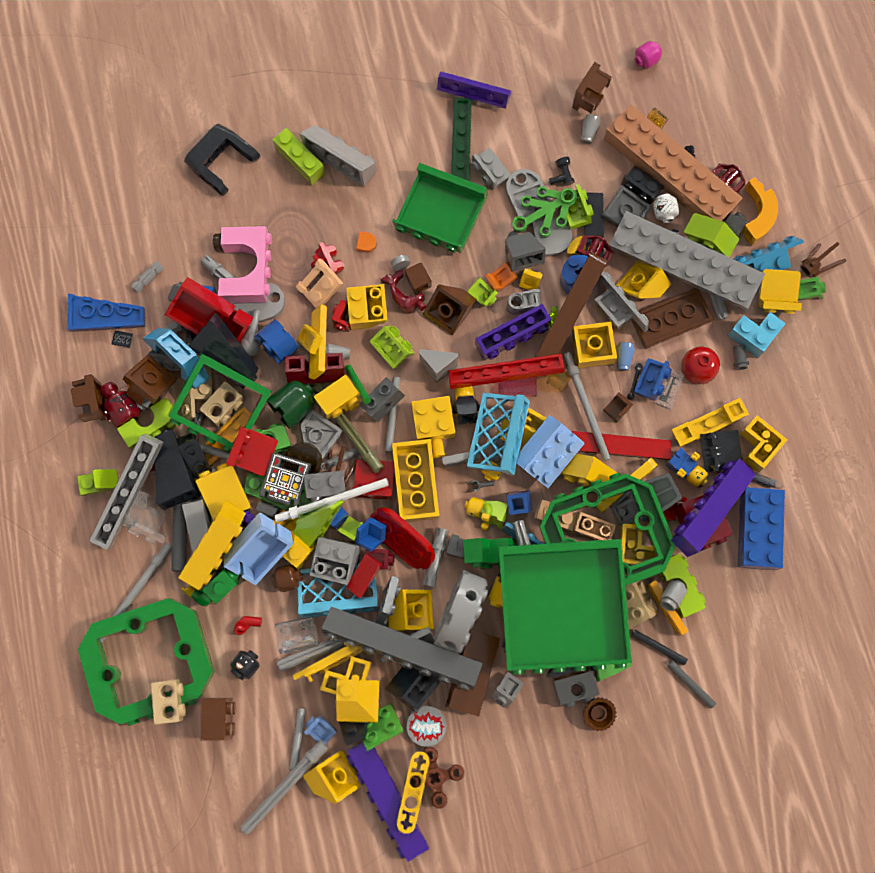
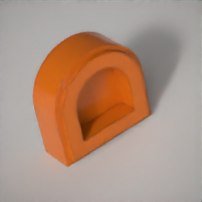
(366, 242)

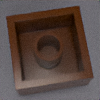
(217, 719)

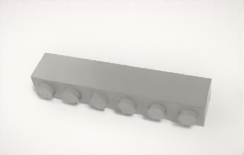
(126, 490)

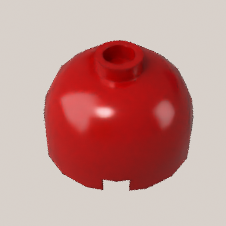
(700, 365)

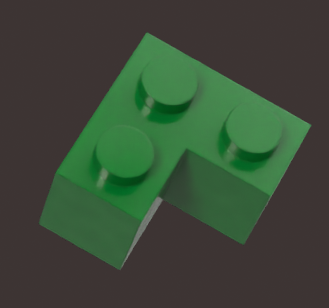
(484, 552)

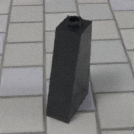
(221, 345)
(172, 474)

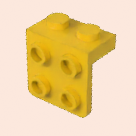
(780, 291)

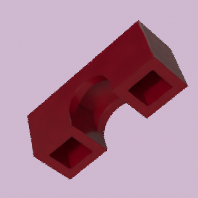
(298, 369)

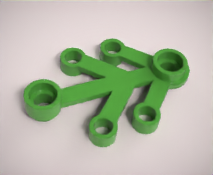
(547, 209)

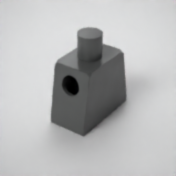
(523, 251)

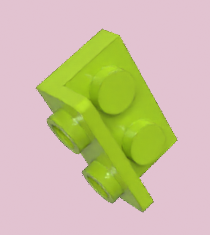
(392, 346)

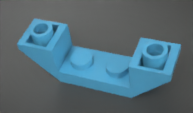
(178, 351)

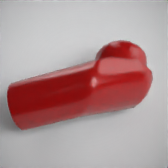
(245, 623)

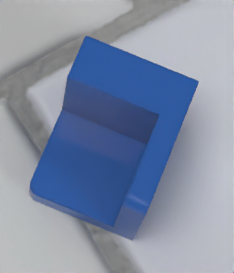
(370, 534)

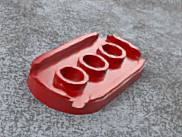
(405, 539)

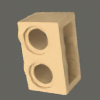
(218, 401)
(161, 701)

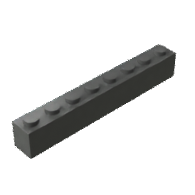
(402, 649)

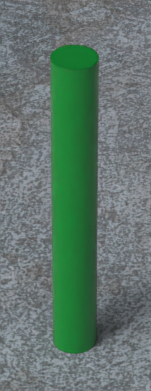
(357, 383)

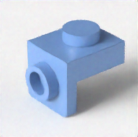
(320, 729)

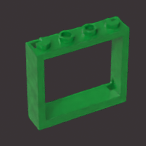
(195, 428)

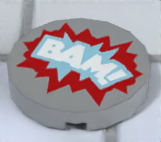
(426, 726)

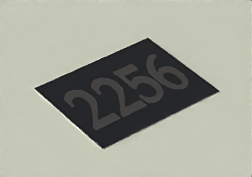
(122, 339)

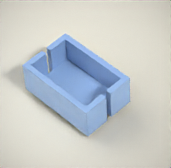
(549, 451)
(257, 548)

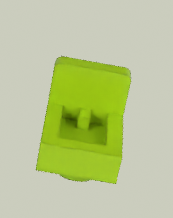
(482, 292)

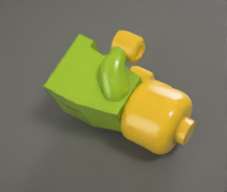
(490, 511)

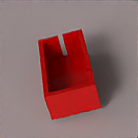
(199, 305)

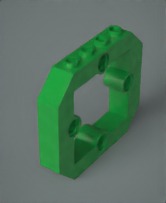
(646, 504)
(95, 661)

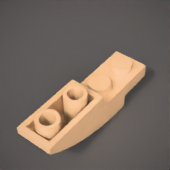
(580, 523)

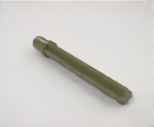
(368, 456)

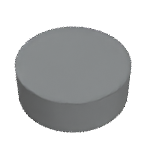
(400, 262)

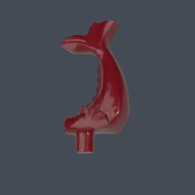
(405, 303)

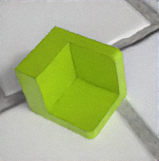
(350, 528)

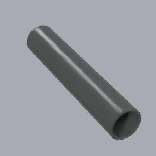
(178, 539)

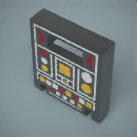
(283, 483)

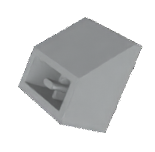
(335, 560)

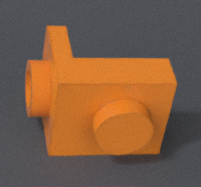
(501, 277)

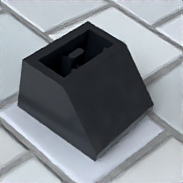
(412, 687)

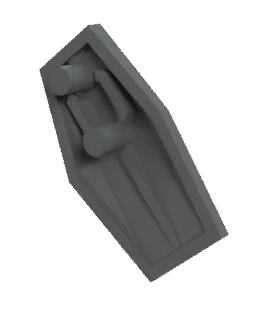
(666, 493)

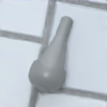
(248, 341)

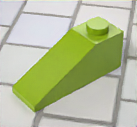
(316, 523)

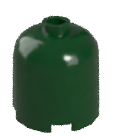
(292, 402)

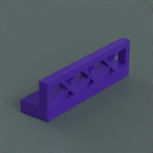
(473, 90)

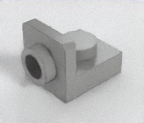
(507, 690)

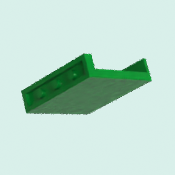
(441, 208)

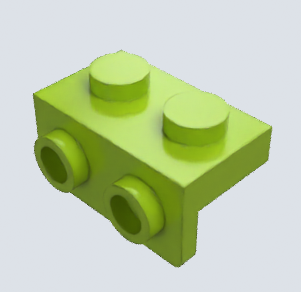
(580, 212)

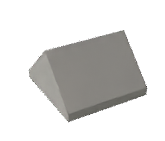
(438, 363)

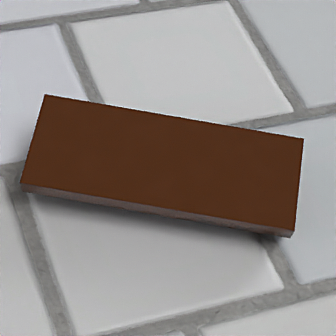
(482, 649)

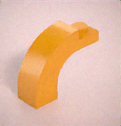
(767, 212)

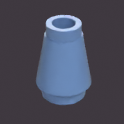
(625, 355)

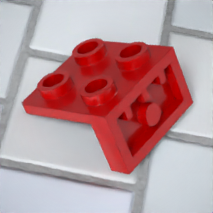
(252, 451)
(365, 476)

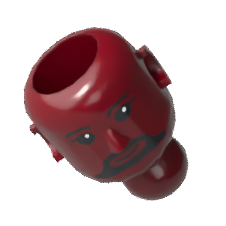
(118, 406)

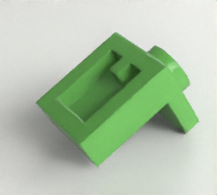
(811, 288)

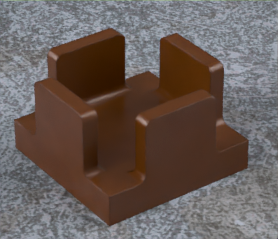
(589, 91)
(148, 381)
(88, 395)

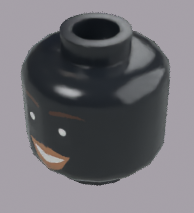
(244, 665)

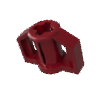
(730, 175)
(595, 246)

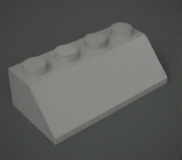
(338, 154)

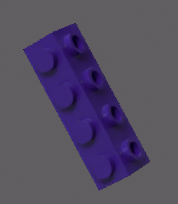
(512, 332)

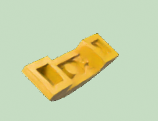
(710, 422)

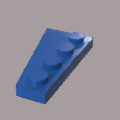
(102, 314)

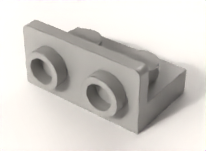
(490, 168)

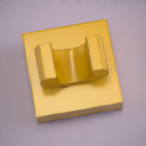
(530, 279)

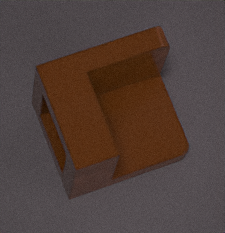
(418, 278)
(618, 407)

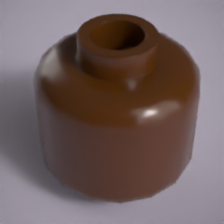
(286, 578)

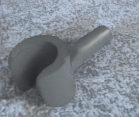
(477, 485)

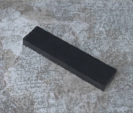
(597, 224)

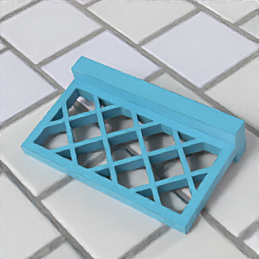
(513, 438)
(321, 609)

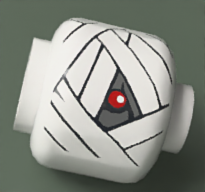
(665, 208)

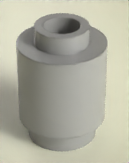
(673, 595)

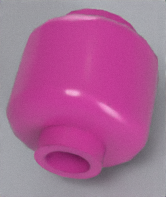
(648, 54)

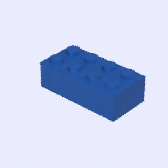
(761, 529)

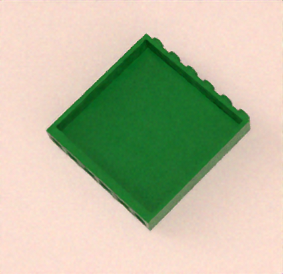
(565, 606)

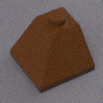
(449, 307)

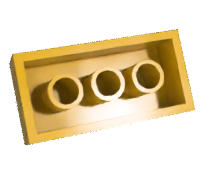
(415, 480)

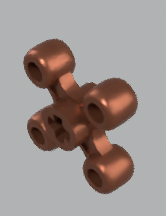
(444, 775)

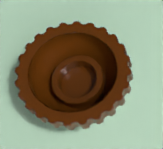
(599, 714)

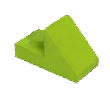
(98, 481)

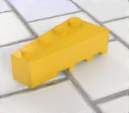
(212, 546)

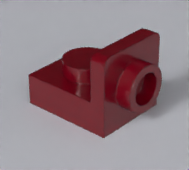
(384, 556)

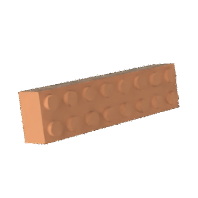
(671, 165)

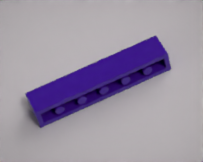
(713, 507)
(388, 800)

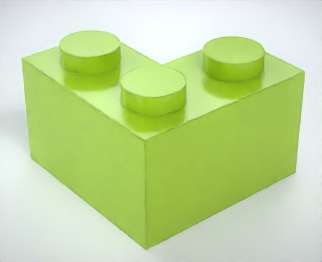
(711, 234)

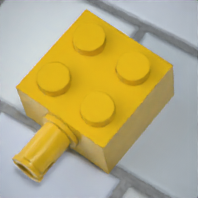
(434, 421)

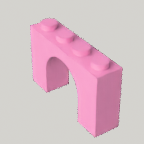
(254, 286)

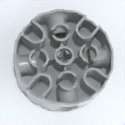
(461, 612)

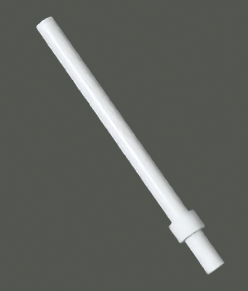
(295, 512)

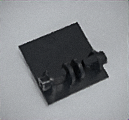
(719, 449)

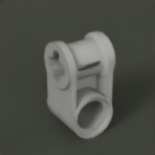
(527, 300)

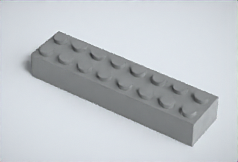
(687, 261)

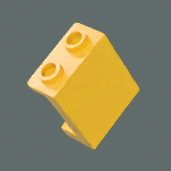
(221, 487)

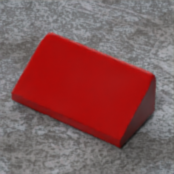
(364, 575)

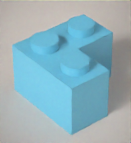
(756, 337)

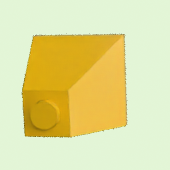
(644, 281)
(299, 552)
(412, 611)
(357, 700)
(333, 778)

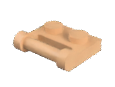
(324, 288)

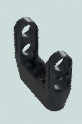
(210, 147)

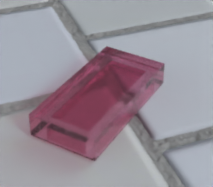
(524, 387)

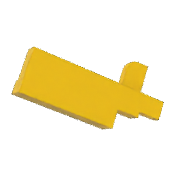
(329, 662)

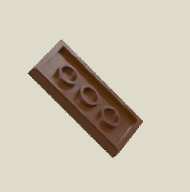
(673, 317)

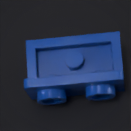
(652, 379)

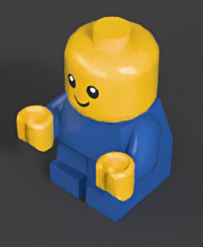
(685, 467)

